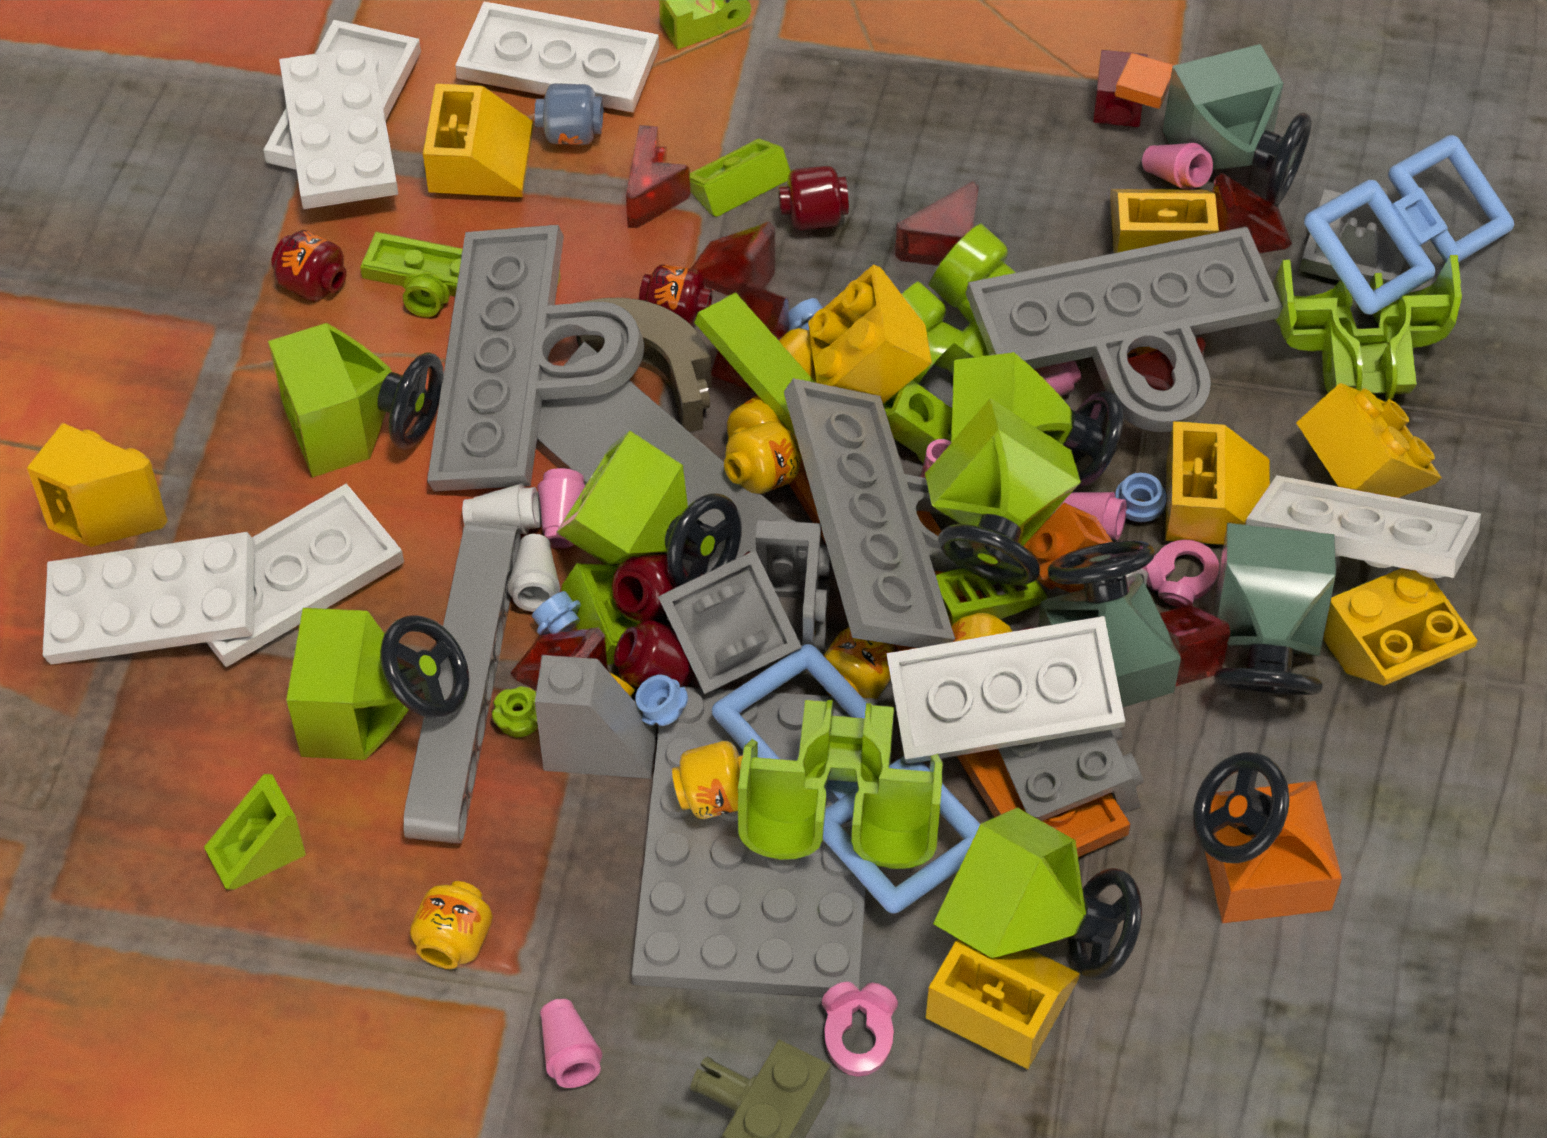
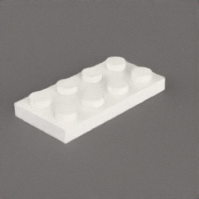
(537, 49)
(393, 59)
(338, 127)
(1372, 525)
(311, 564)
(149, 598)
(1005, 690)

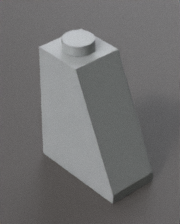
(590, 721)

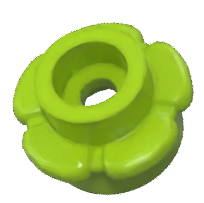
(425, 294)
(516, 722)

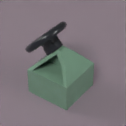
(1232, 112)
(1277, 603)
(1138, 638)

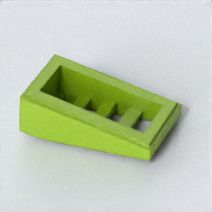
(963, 583)

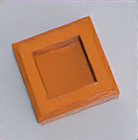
(1144, 81)

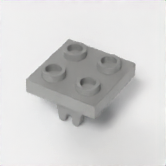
(1363, 240)
(729, 622)

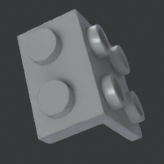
(798, 569)
(1071, 772)

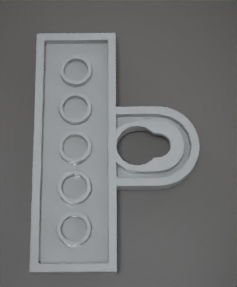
(1127, 302)
(500, 357)
(870, 517)

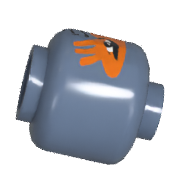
(570, 114)

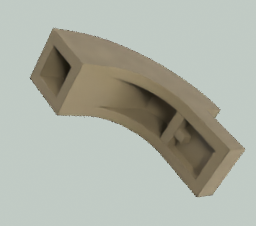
(672, 352)

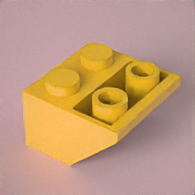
(475, 143)
(1160, 216)
(869, 338)
(1368, 443)
(1210, 481)
(95, 488)
(1394, 627)
(1000, 1000)

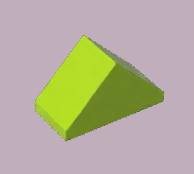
(256, 836)

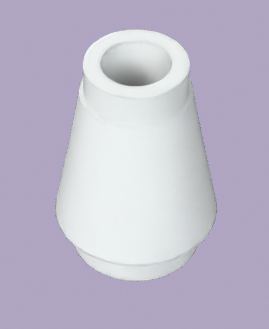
(506, 506)
(533, 573)

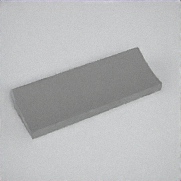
(581, 429)

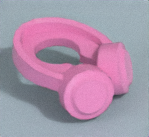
(1188, 588)
(878, 1005)

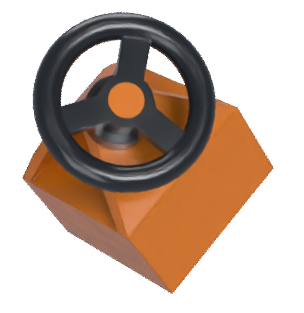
(1265, 844)

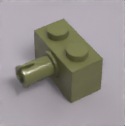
(776, 1101)

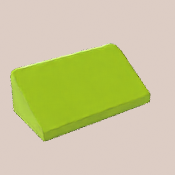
(739, 176)
(593, 589)

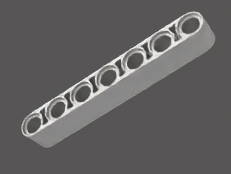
(452, 745)

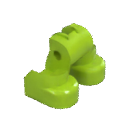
(972, 259)
(1371, 357)
(786, 799)

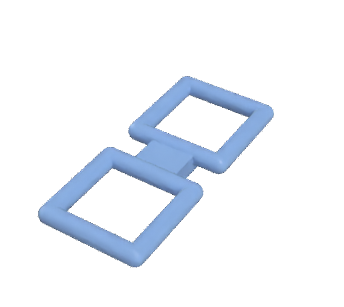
(1409, 223)
(842, 793)

